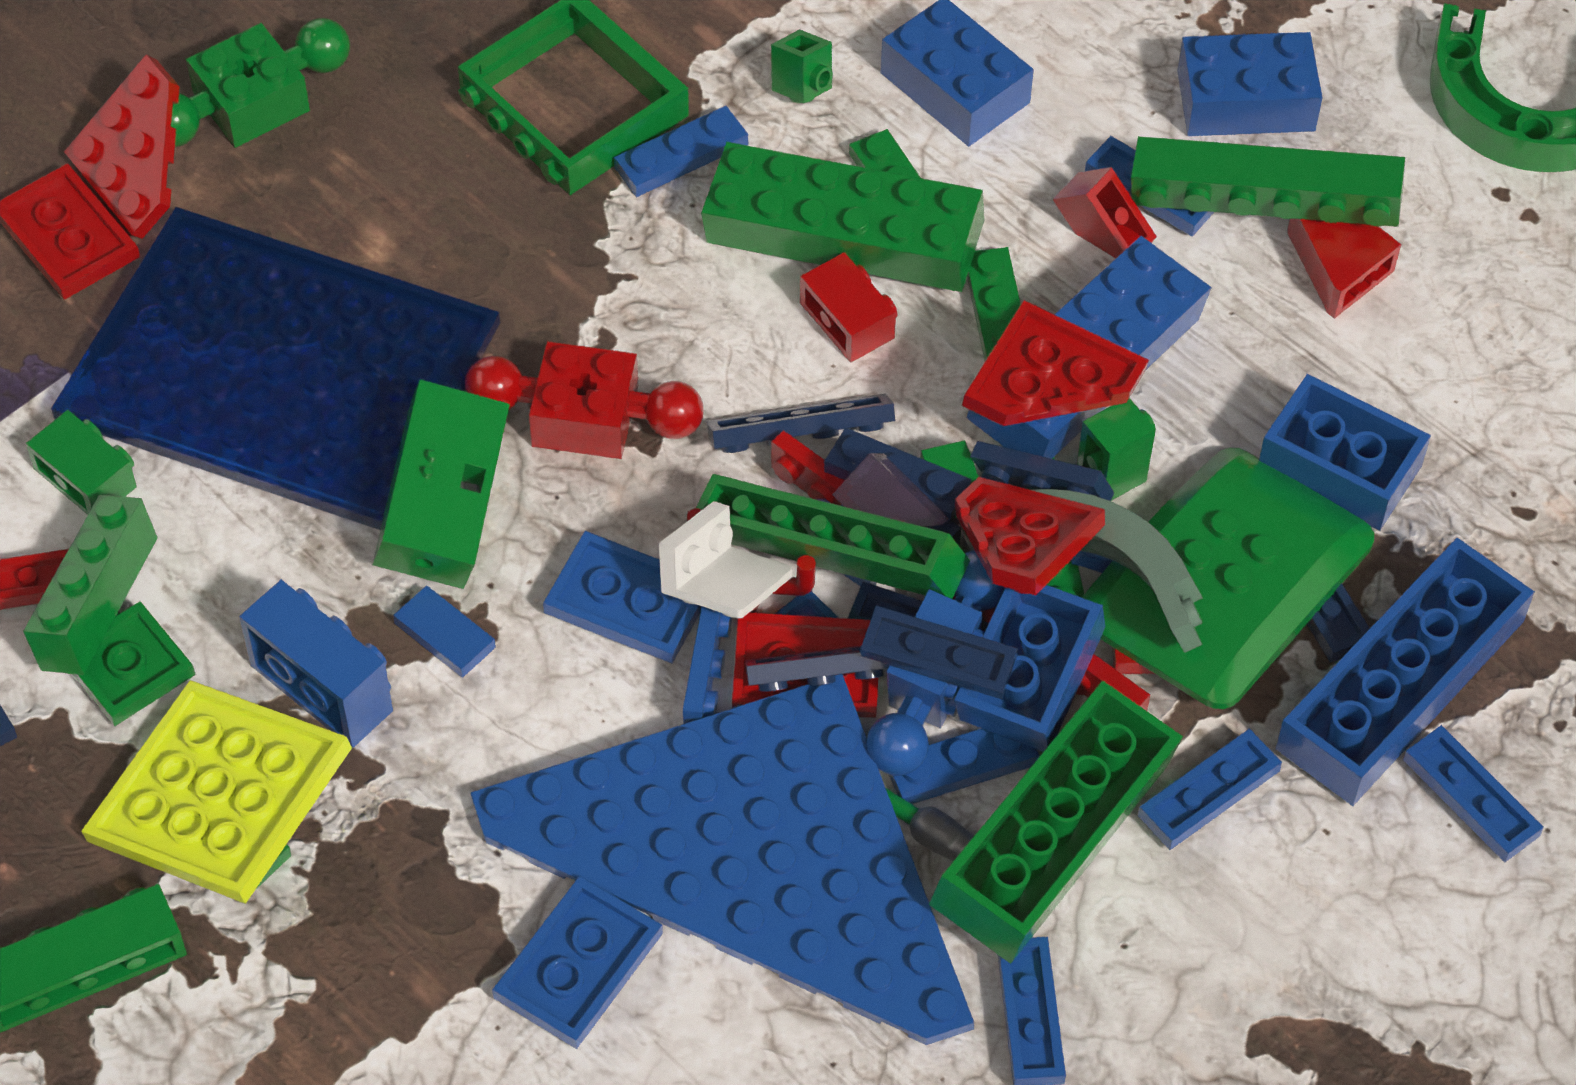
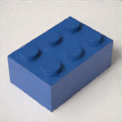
(956, 71)
(1249, 84)
(1345, 450)
(1054, 645)
(317, 662)

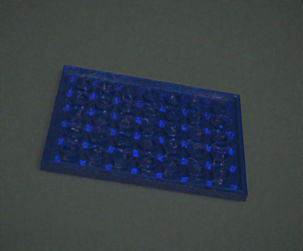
(271, 364)

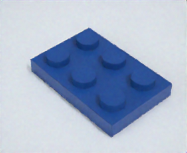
(620, 598)
(577, 962)

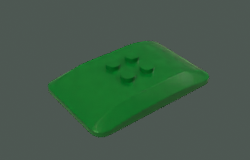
(1262, 561)

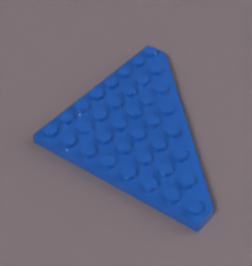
(757, 839)

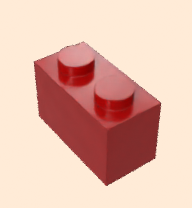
(848, 306)

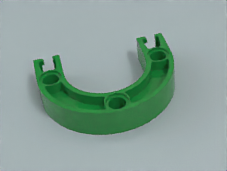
(1485, 117)

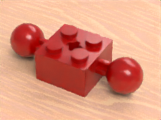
(587, 399)

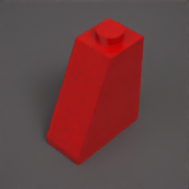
(1343, 259)

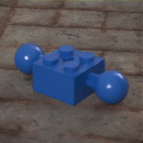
(899, 739)

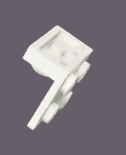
(708, 572)

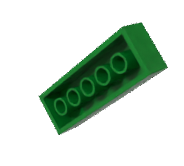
(824, 208)
(1055, 821)

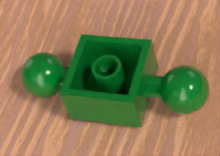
(254, 83)

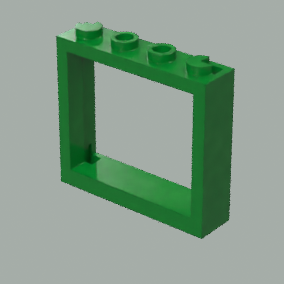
(613, 45)

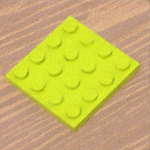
(217, 791)

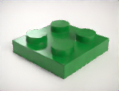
(134, 665)

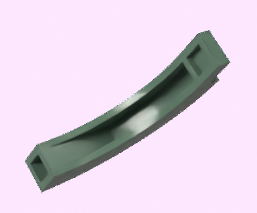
(1147, 554)

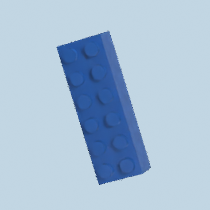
(1135, 302)
(1404, 671)

